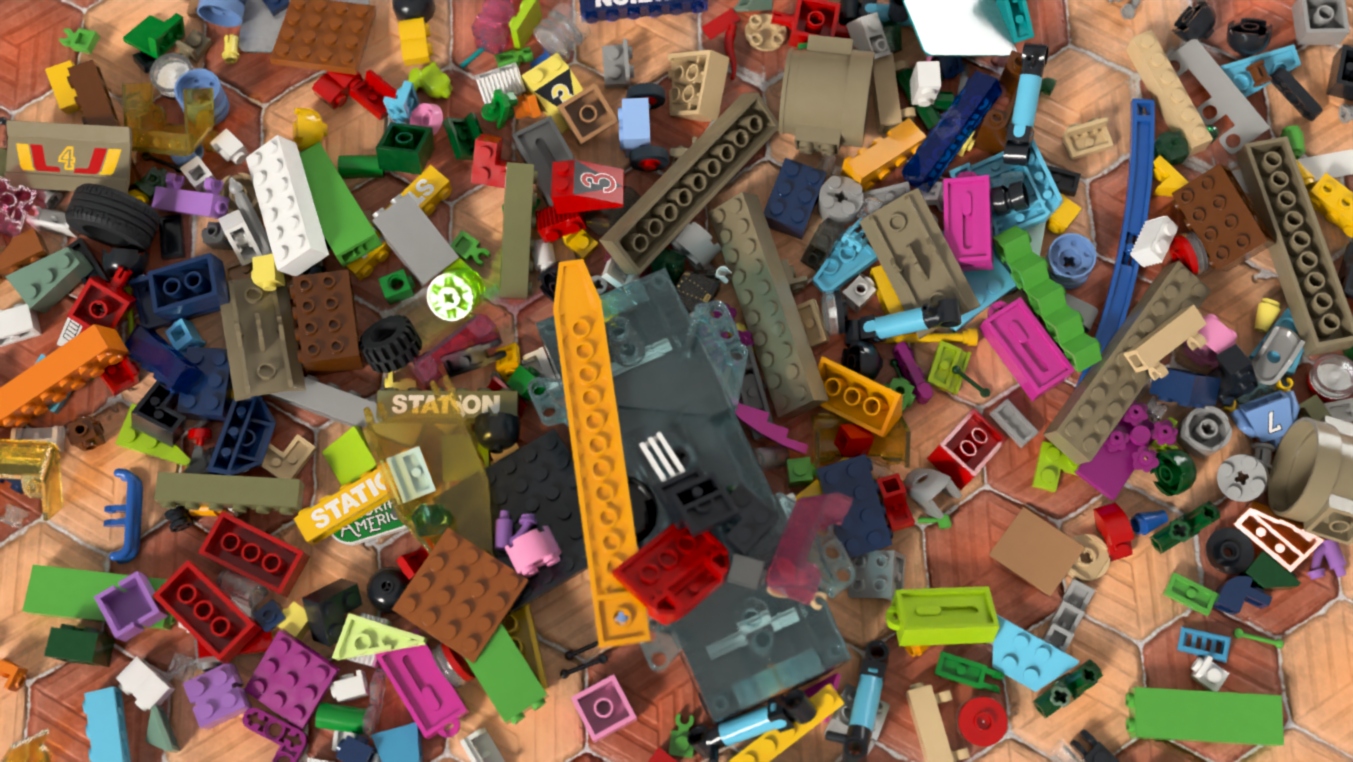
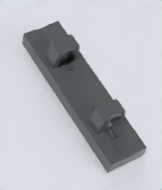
(752, 389)

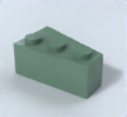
(50, 278)

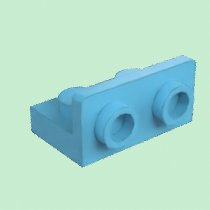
(405, 102)

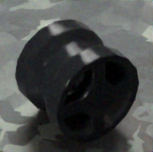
(178, 519)

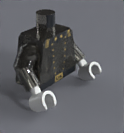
(700, 286)

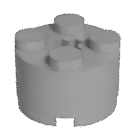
(840, 189)
(696, 245)
(1205, 443)
(1235, 489)

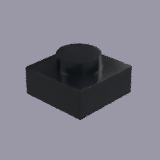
(144, 61)

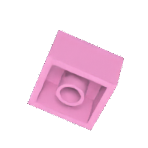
(604, 708)

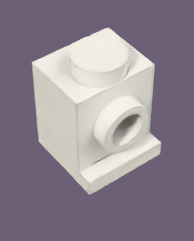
(230, 147)
(196, 173)
(855, 299)
(350, 687)

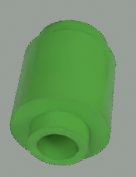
(1296, 140)

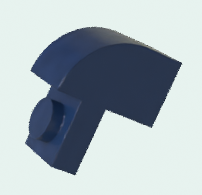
(1236, 592)

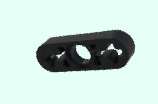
(1296, 94)

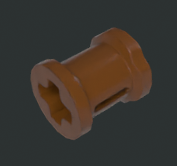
(1259, 73)

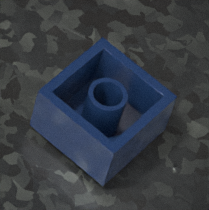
(1186, 388)

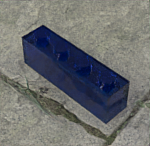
(162, 360)

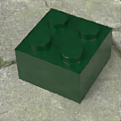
(405, 148)
(80, 645)

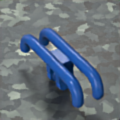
(132, 518)

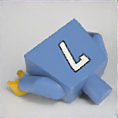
(1267, 416)

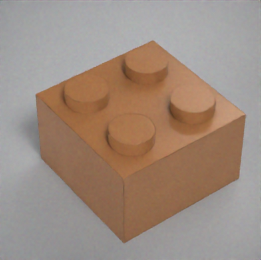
(587, 114)

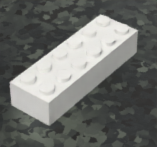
(287, 206)

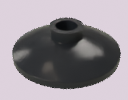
(1237, 543)

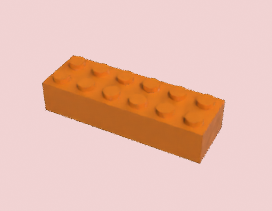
(59, 374)

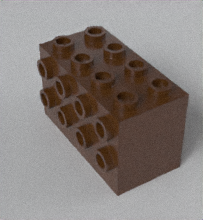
(1222, 218)
(326, 323)

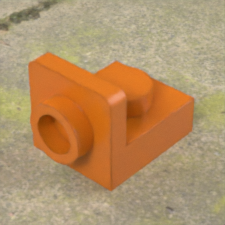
(527, 106)
(15, 673)

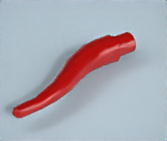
(729, 49)

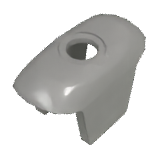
(1283, 342)
(924, 492)

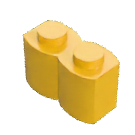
(414, 41)

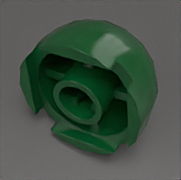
(1175, 472)

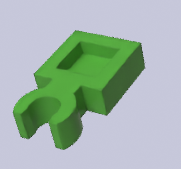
(81, 41)
(508, 57)
(468, 247)
(678, 741)

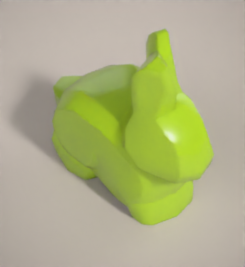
(431, 81)

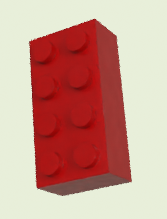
(254, 554)
(207, 612)

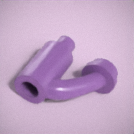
(504, 527)
(1333, 556)

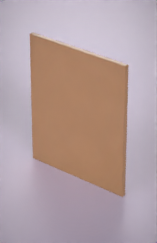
(1037, 551)

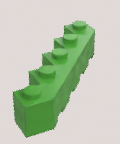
(1047, 298)

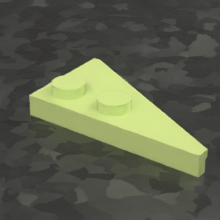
(369, 637)

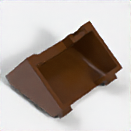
(996, 122)

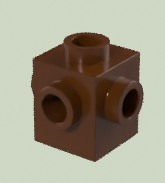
(85, 433)

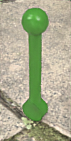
(1238, 633)

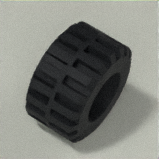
(390, 344)

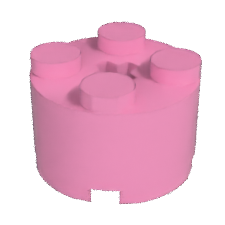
(1218, 340)
(533, 551)

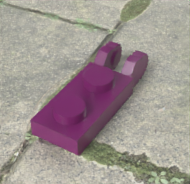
(912, 372)

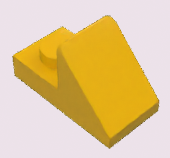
(1170, 177)

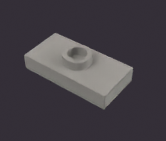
(1014, 423)

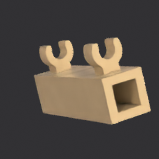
(886, 93)
(1164, 339)
(929, 724)

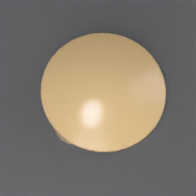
(763, 34)

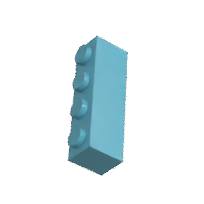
(106, 725)

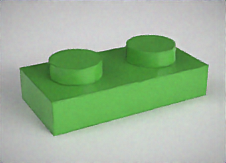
(1190, 594)

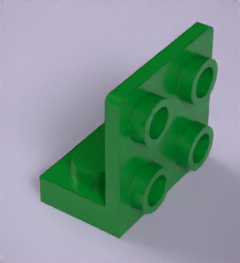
(156, 36)

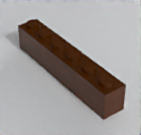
(96, 101)

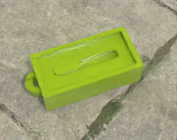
(943, 616)

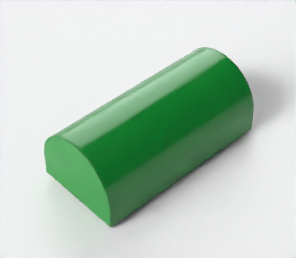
(359, 166)
(340, 718)

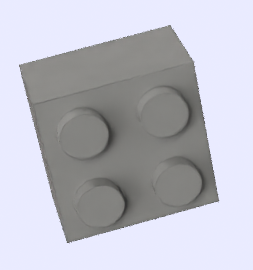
(1320, 22)

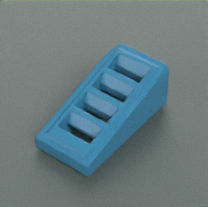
(1225, 640)

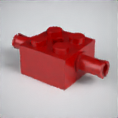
(811, 18)
(98, 291)

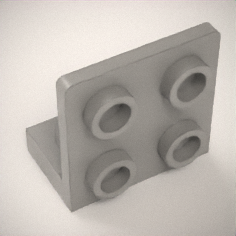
(877, 574)
(841, 717)

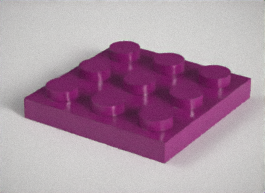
(292, 679)

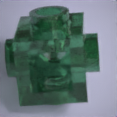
(1171, 147)

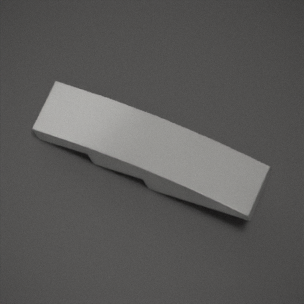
(1068, 615)

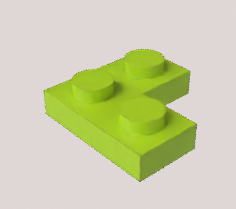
(1049, 465)

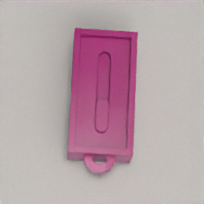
(969, 220)
(1025, 348)
(424, 689)

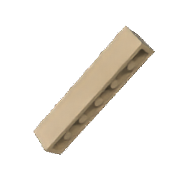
(1168, 91)

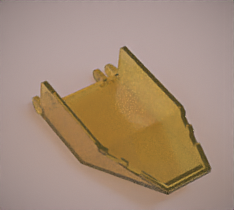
(451, 459)

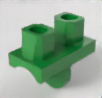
(500, 108)

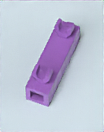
(191, 202)

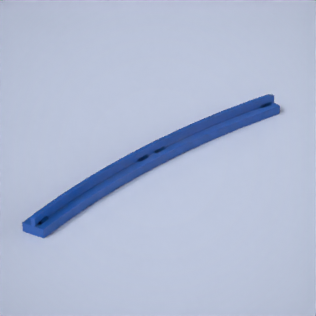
(1134, 217)

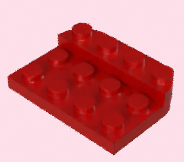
(674, 572)

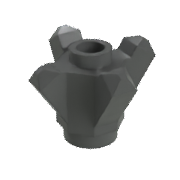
(199, 461)

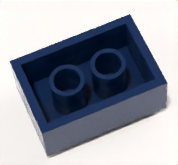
(794, 198)
(188, 287)
(211, 394)

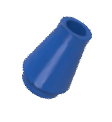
(1146, 522)

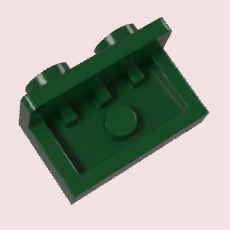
(463, 135)

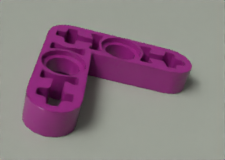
(286, 748)

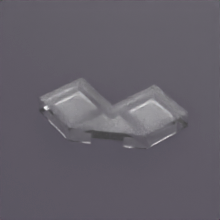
(373, 712)

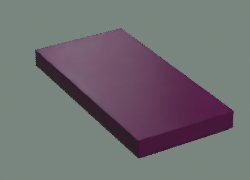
(1109, 469)

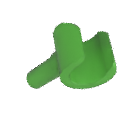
(943, 523)

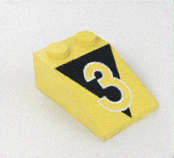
(552, 84)

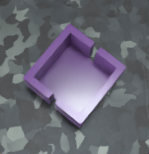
(131, 609)
(216, 697)

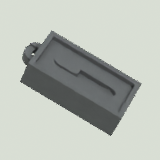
(541, 146)

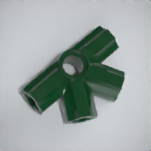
(927, 115)
(1185, 527)
(1068, 688)

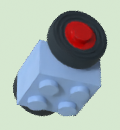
(635, 127)

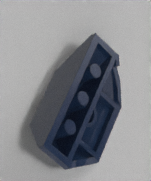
(243, 438)

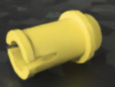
(231, 49)

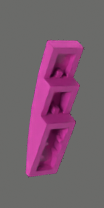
(757, 421)

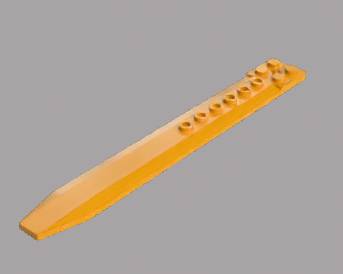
(597, 453)

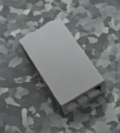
(413, 238)

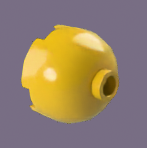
(308, 128)

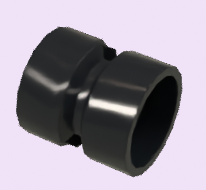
(1010, 198)

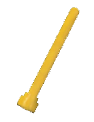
(967, 337)

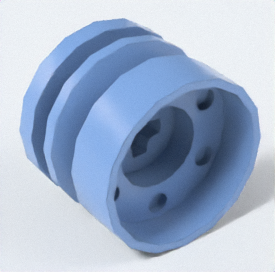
(222, 12)
(204, 79)
(1076, 251)

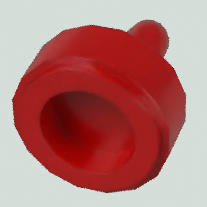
(200, 435)

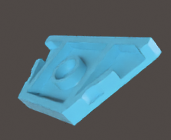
(1028, 656)

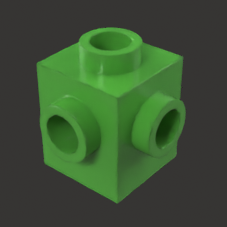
(903, 386)

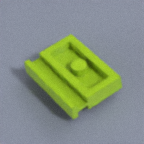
(940, 371)

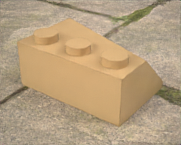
(697, 84)

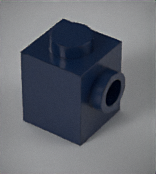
(355, 749)

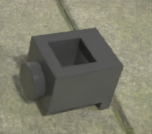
(215, 237)

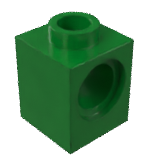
(389, 281)

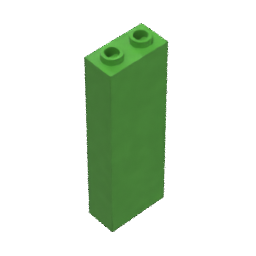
(337, 210)
(72, 591)
(508, 678)
(1205, 716)

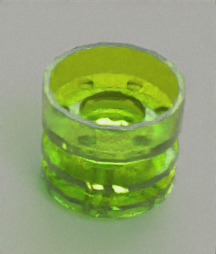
(467, 292)

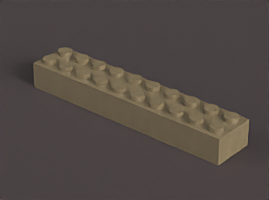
(690, 183)
(1300, 248)
(768, 306)
(1112, 382)

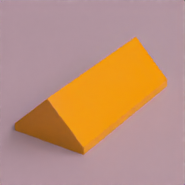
(859, 398)

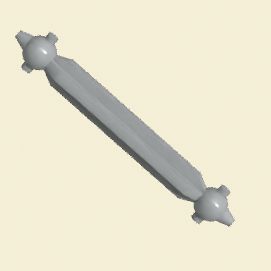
(250, 217)

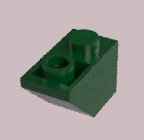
(1269, 574)

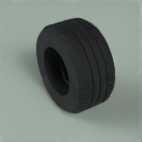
(112, 217)

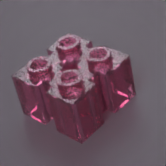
(492, 26)
(14, 206)

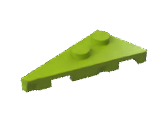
(138, 441)

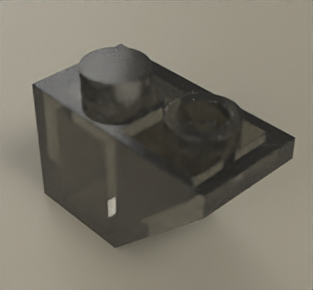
(822, 244)

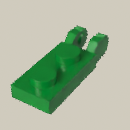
(966, 672)

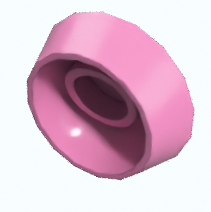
(427, 115)

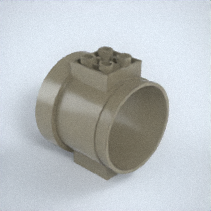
(826, 95)
(1315, 477)

